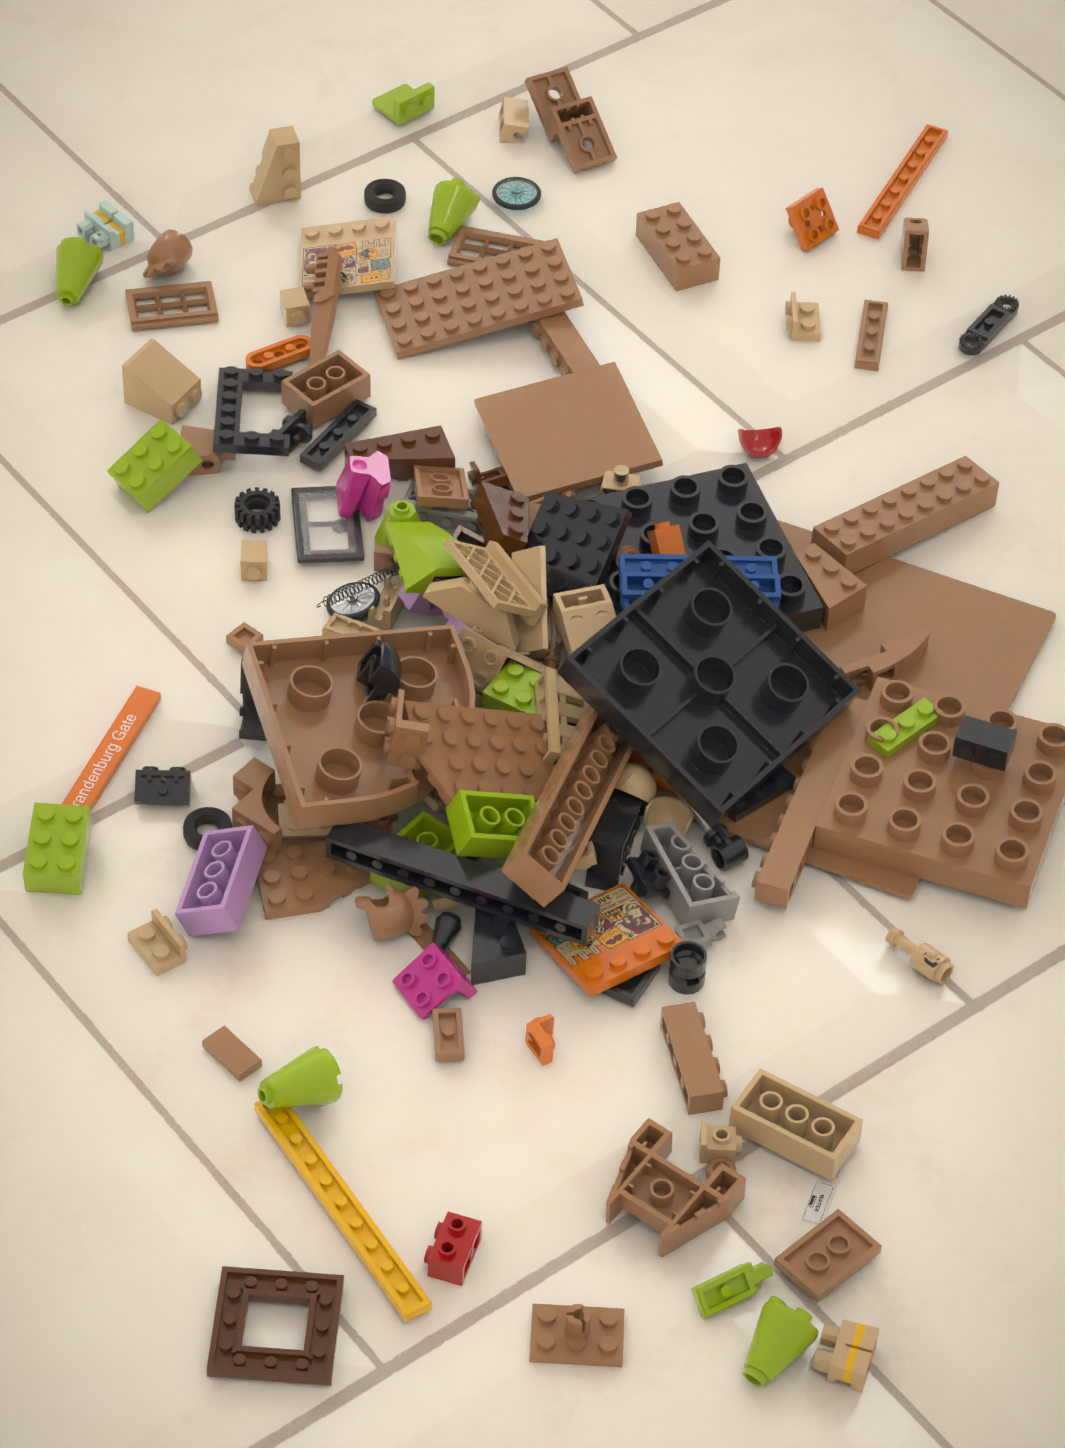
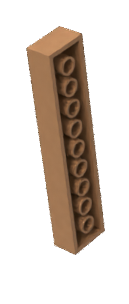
(568, 809)

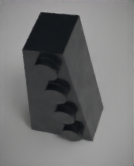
(614, 839)

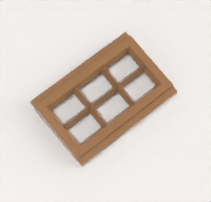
(487, 237)
(175, 319)

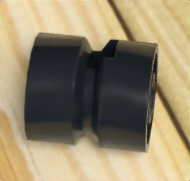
(687, 967)

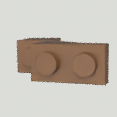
(252, 787)

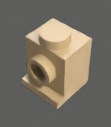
(718, 1142)

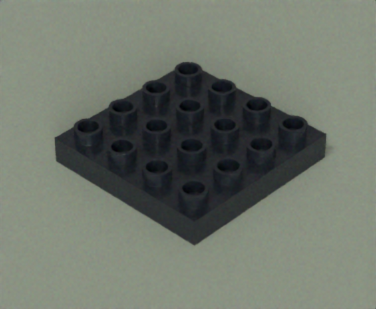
(729, 513)
(709, 682)

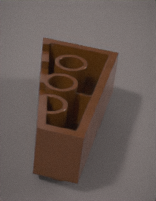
(407, 449)

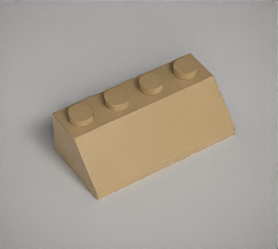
(533, 566)

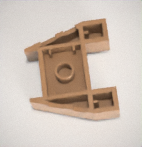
(667, 1195)

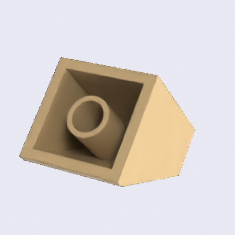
(159, 383)

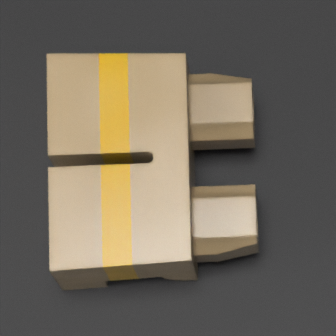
(852, 1353)

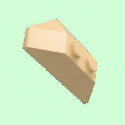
(468, 605)

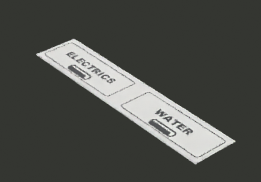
(820, 1199)

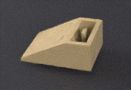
(581, 614)

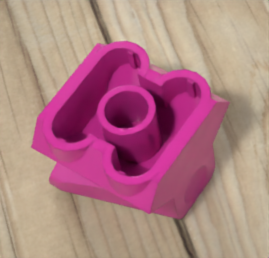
(363, 486)

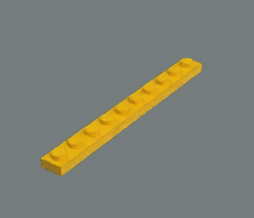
(345, 1211)

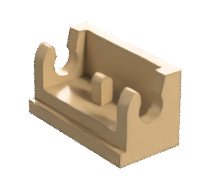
(513, 119)
(389, 606)

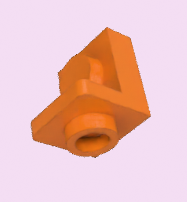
(540, 1038)

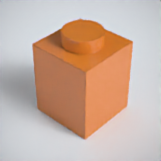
(666, 539)

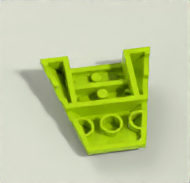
(421, 553)

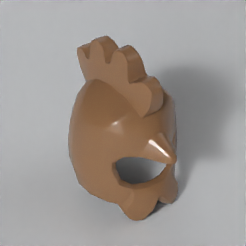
(168, 254)
(395, 913)

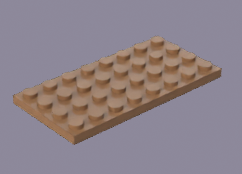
(478, 298)

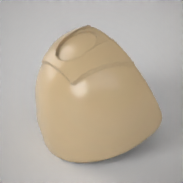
(638, 782)
(669, 809)

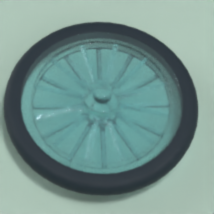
(516, 193)

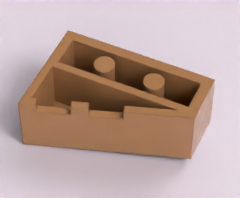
(835, 586)

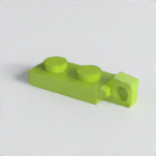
(729, 1287)

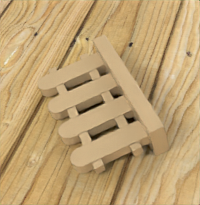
(551, 704)

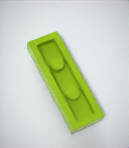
(911, 725)

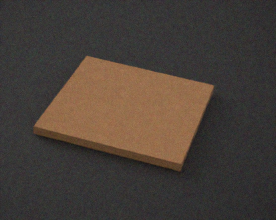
(567, 431)

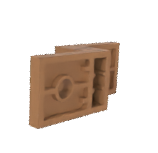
(570, 119)

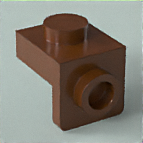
(494, 476)

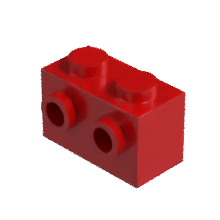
(454, 1248)

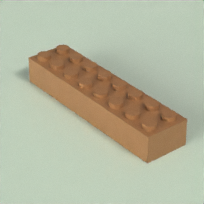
(907, 514)

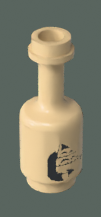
(923, 957)

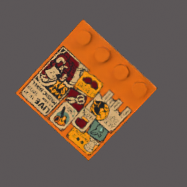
(622, 946)

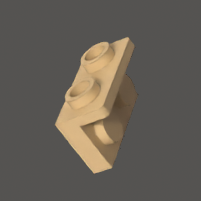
(802, 320)
(159, 944)

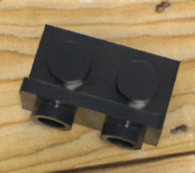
(162, 786)

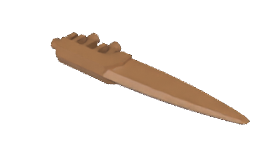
(325, 292)

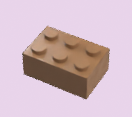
(326, 388)

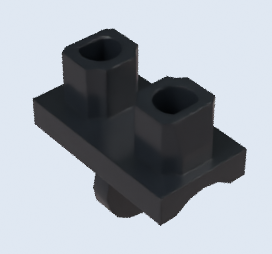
(298, 429)
(647, 877)

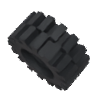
(257, 500)

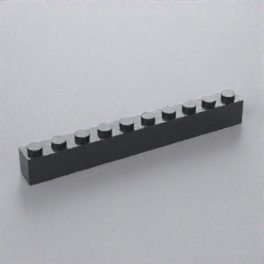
(459, 880)

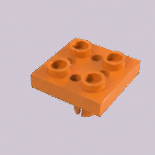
(807, 219)

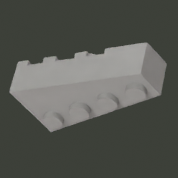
(693, 886)

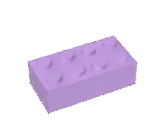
(221, 881)

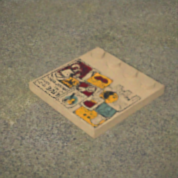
(366, 252)

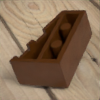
(502, 516)

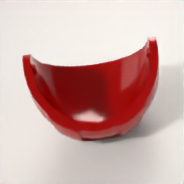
(760, 442)

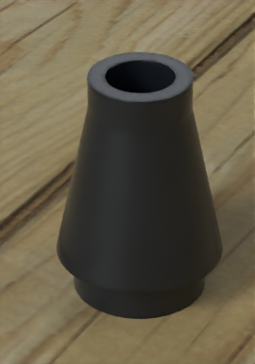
(446, 929)

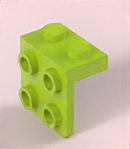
(405, 102)

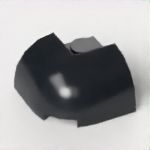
(380, 671)

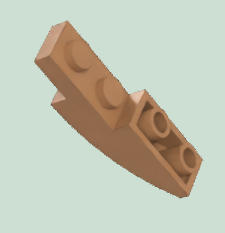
(892, 662)

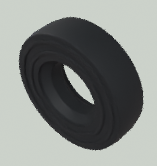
(385, 186)
(202, 816)

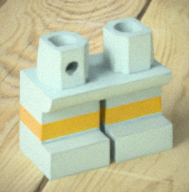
(107, 227)

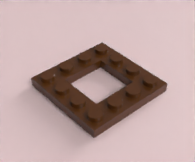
(308, 1366)

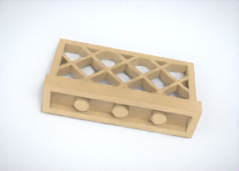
(498, 579)

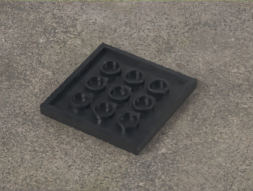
(577, 540)

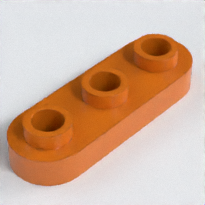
(279, 353)

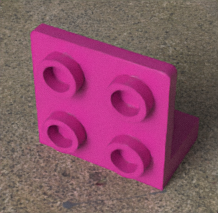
(432, 980)

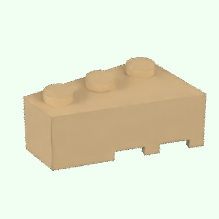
(279, 168)

